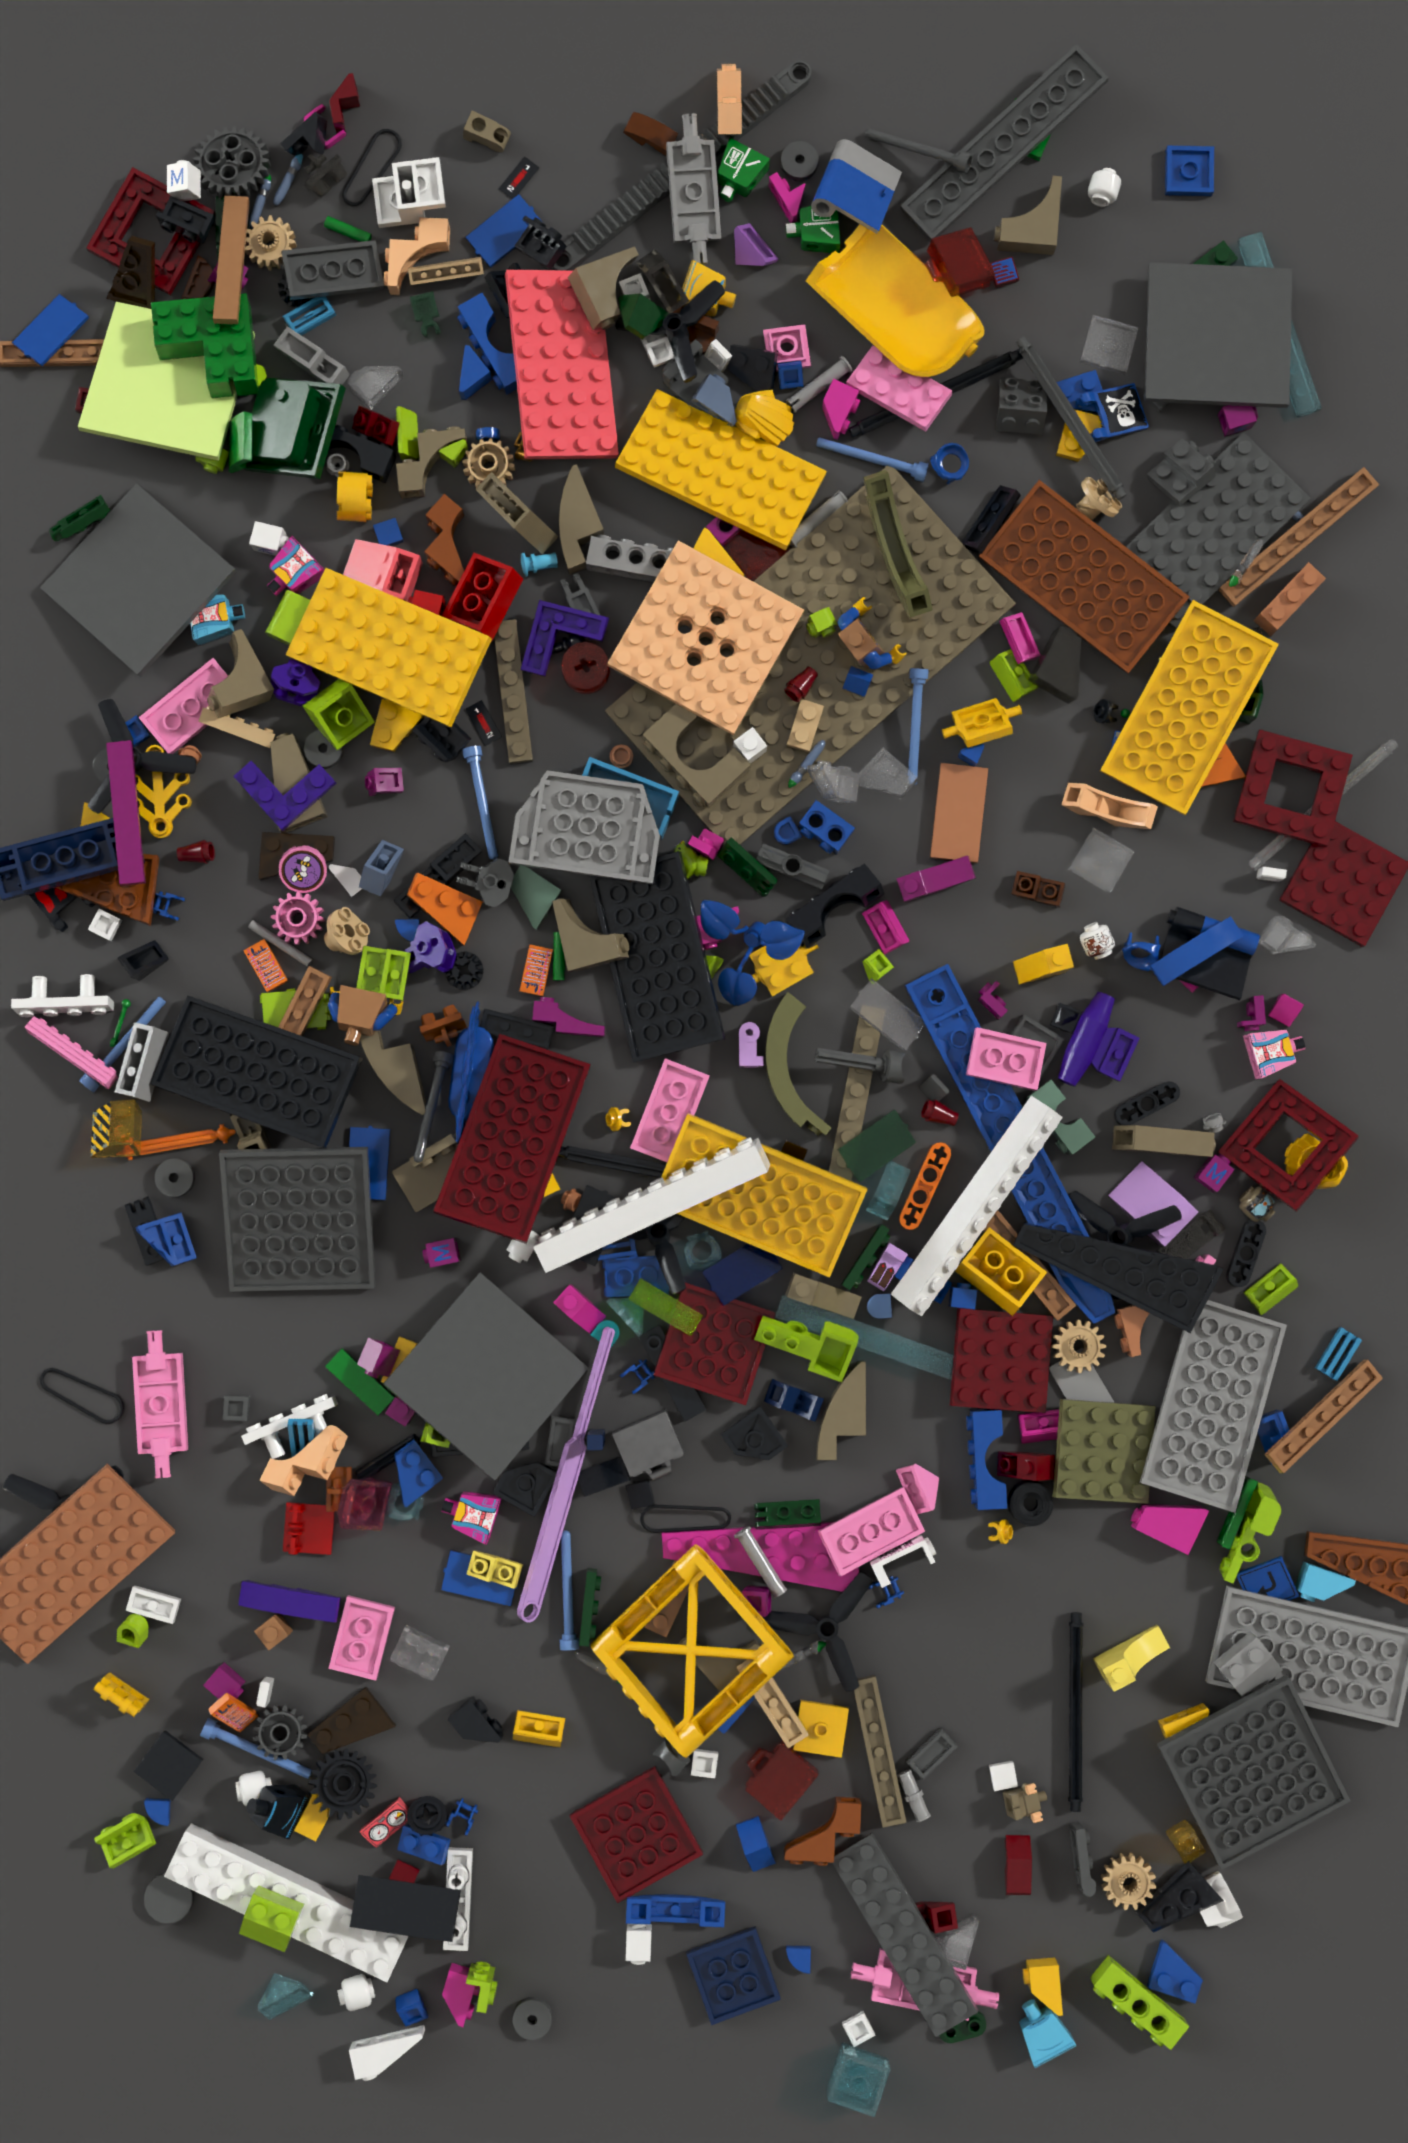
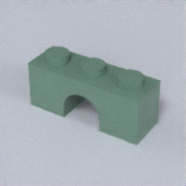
(1071, 1136)

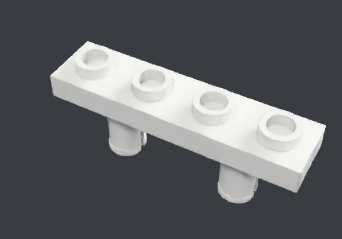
(71, 1005)
(269, 1432)
(460, 1878)

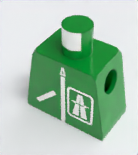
(740, 170)
(815, 232)

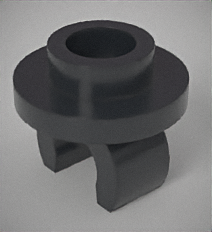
(1103, 710)

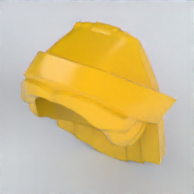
(764, 417)
(1300, 1150)

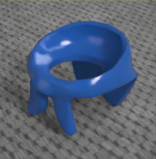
(955, 449)
(1141, 963)

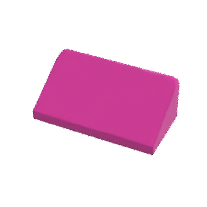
(885, 927)
(1038, 1426)

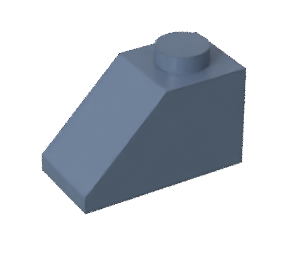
(715, 399)
(380, 868)

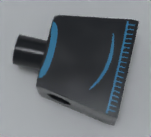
(278, 1809)

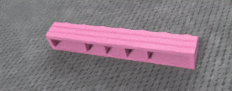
(71, 1052)

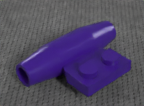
(1096, 1044)

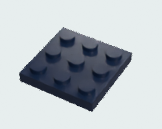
(733, 1975)

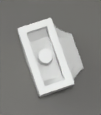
(1223, 1912)

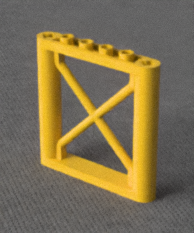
(616, 1641)

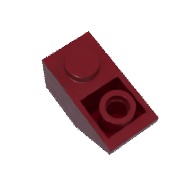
(1026, 1465)

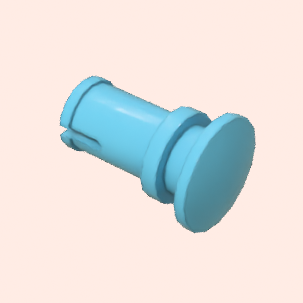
(538, 562)

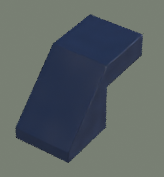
(793, 1400)

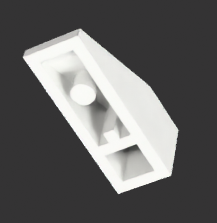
(376, 2053)

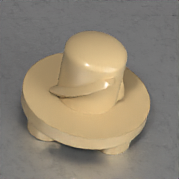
(1097, 499)
(346, 932)

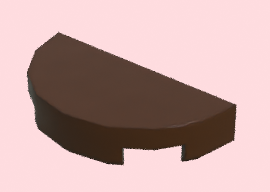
(197, 284)

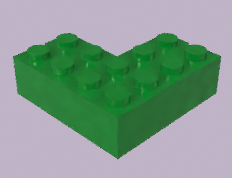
(188, 330)

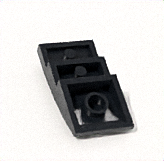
(405, 1908)

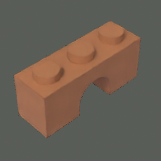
(1289, 599)

